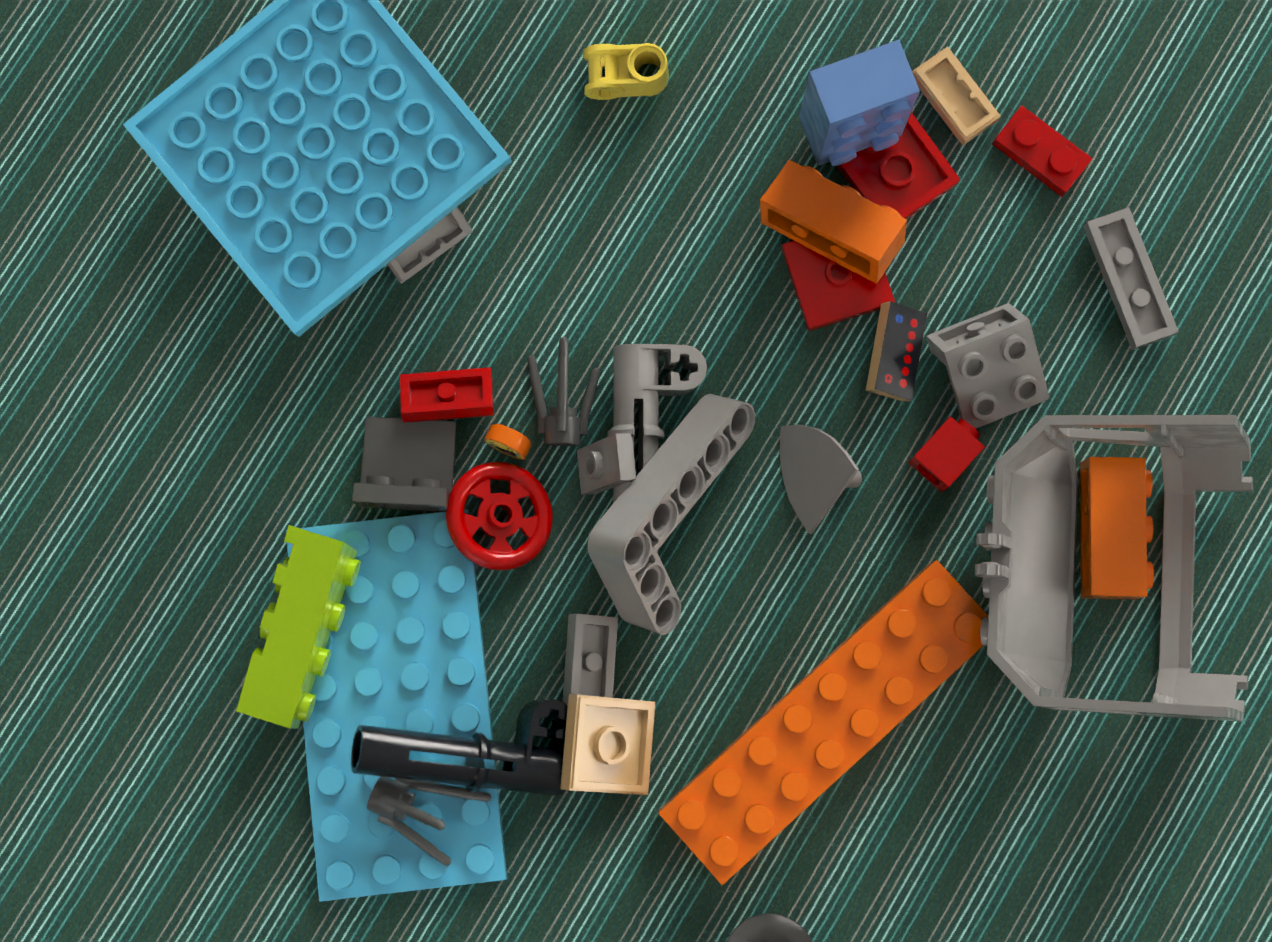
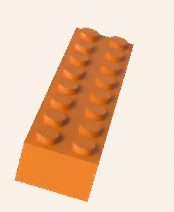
(826, 722)

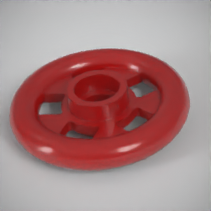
(463, 526)

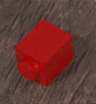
(947, 453)

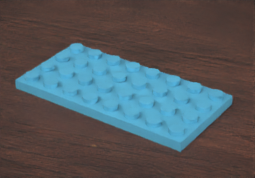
(404, 663)

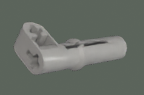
(637, 383)

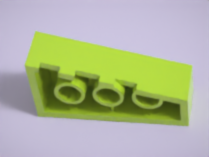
(298, 628)

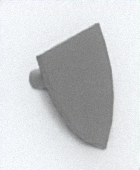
(814, 472)

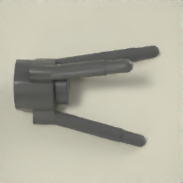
(562, 425)
(394, 800)

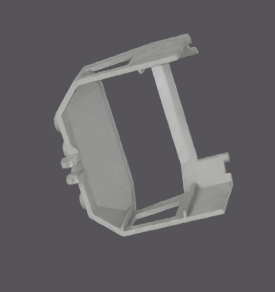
(1035, 557)

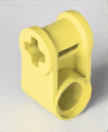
(621, 70)

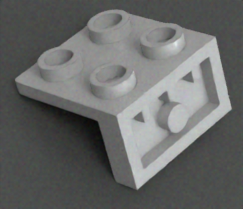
(991, 364)

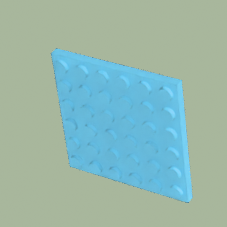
(317, 149)

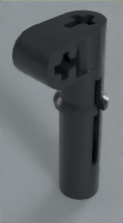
(524, 768)

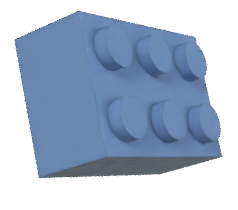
(858, 103)

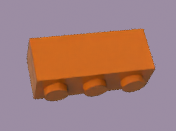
(833, 220)
(1115, 528)

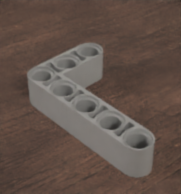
(653, 505)

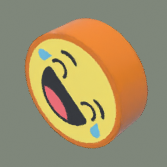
(508, 441)

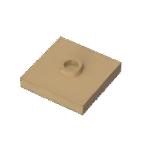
(607, 745)

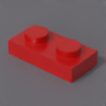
(1042, 151)
(446, 394)

